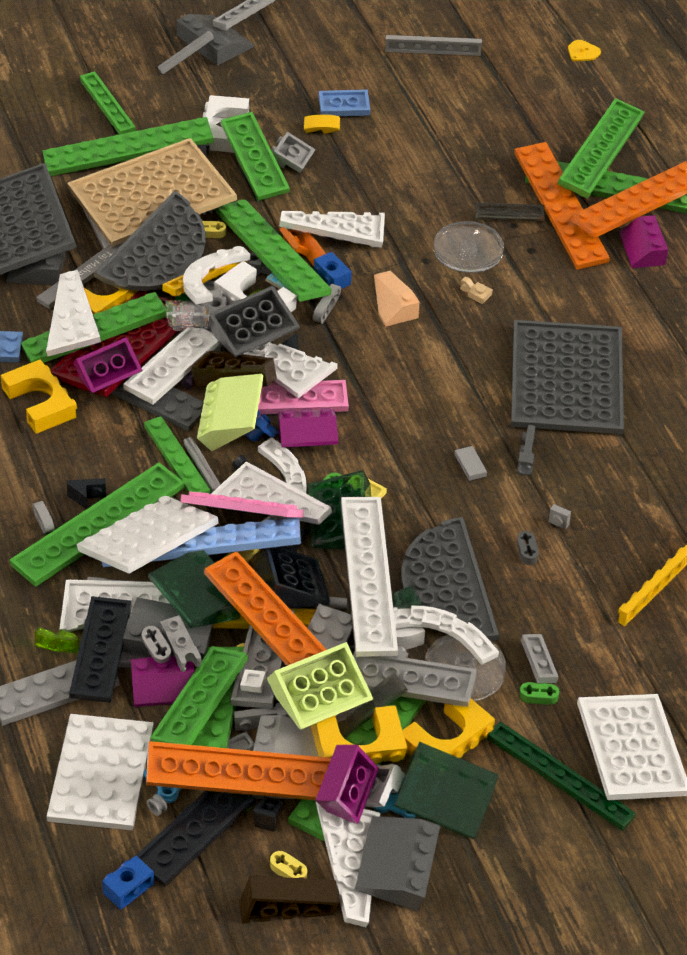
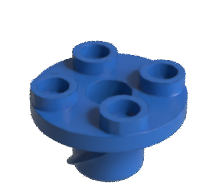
(262, 426)

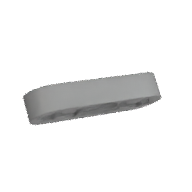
(326, 304)

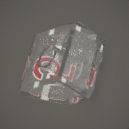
(187, 315)

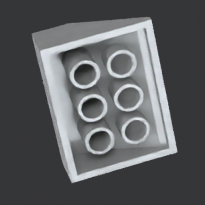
(283, 736)

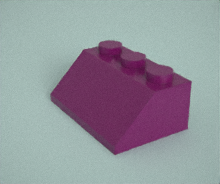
(644, 242)
(107, 365)
(307, 427)
(158, 682)
(347, 783)

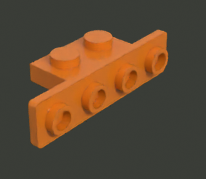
(303, 243)

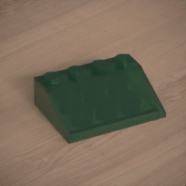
(330, 532)
(192, 592)
(446, 790)

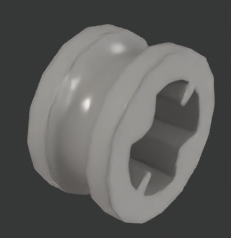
(157, 805)

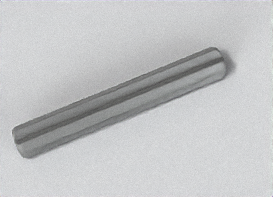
(185, 52)
(201, 463)

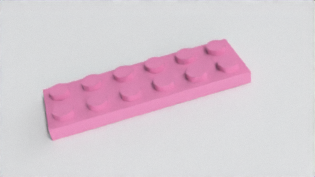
(325, 394)
(242, 504)

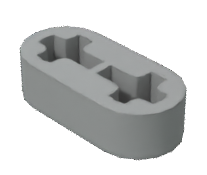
(43, 517)
(152, 646)

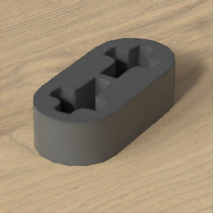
(531, 547)

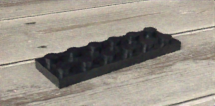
(100, 649)
(192, 832)

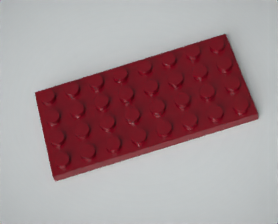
(143, 340)

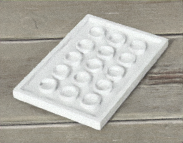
(147, 534)
(633, 746)
(100, 772)

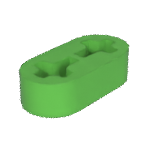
(539, 693)

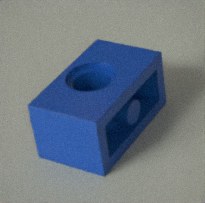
(332, 270)
(139, 879)

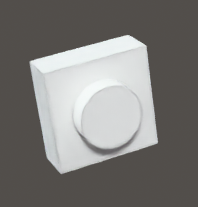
(253, 681)

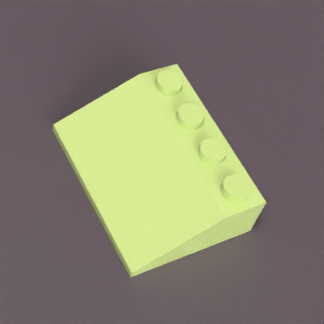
(229, 409)
(320, 686)

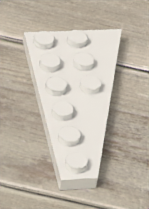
(346, 226)
(72, 317)
(294, 368)
(256, 484)
(79, 593)
(345, 850)

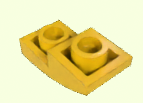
(326, 123)

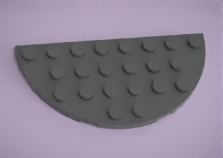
(157, 249)
(447, 575)

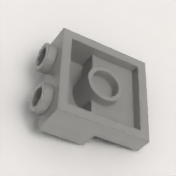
(292, 152)
(386, 781)

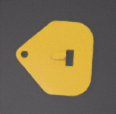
(583, 51)

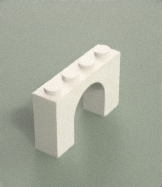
(221, 108)
(242, 277)

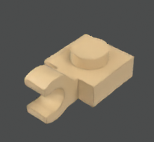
(476, 291)

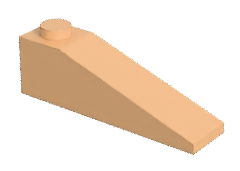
(394, 299)

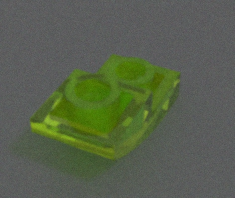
(59, 642)

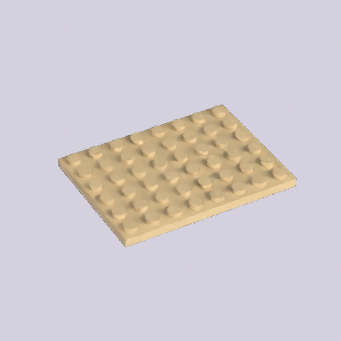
(131, 191)

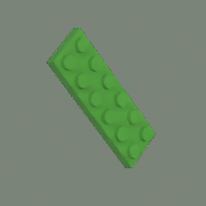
(255, 156)
(200, 696)

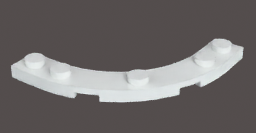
(199, 269)
(286, 463)
(448, 623)

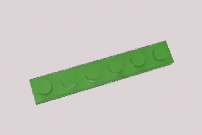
(107, 103)
(175, 455)

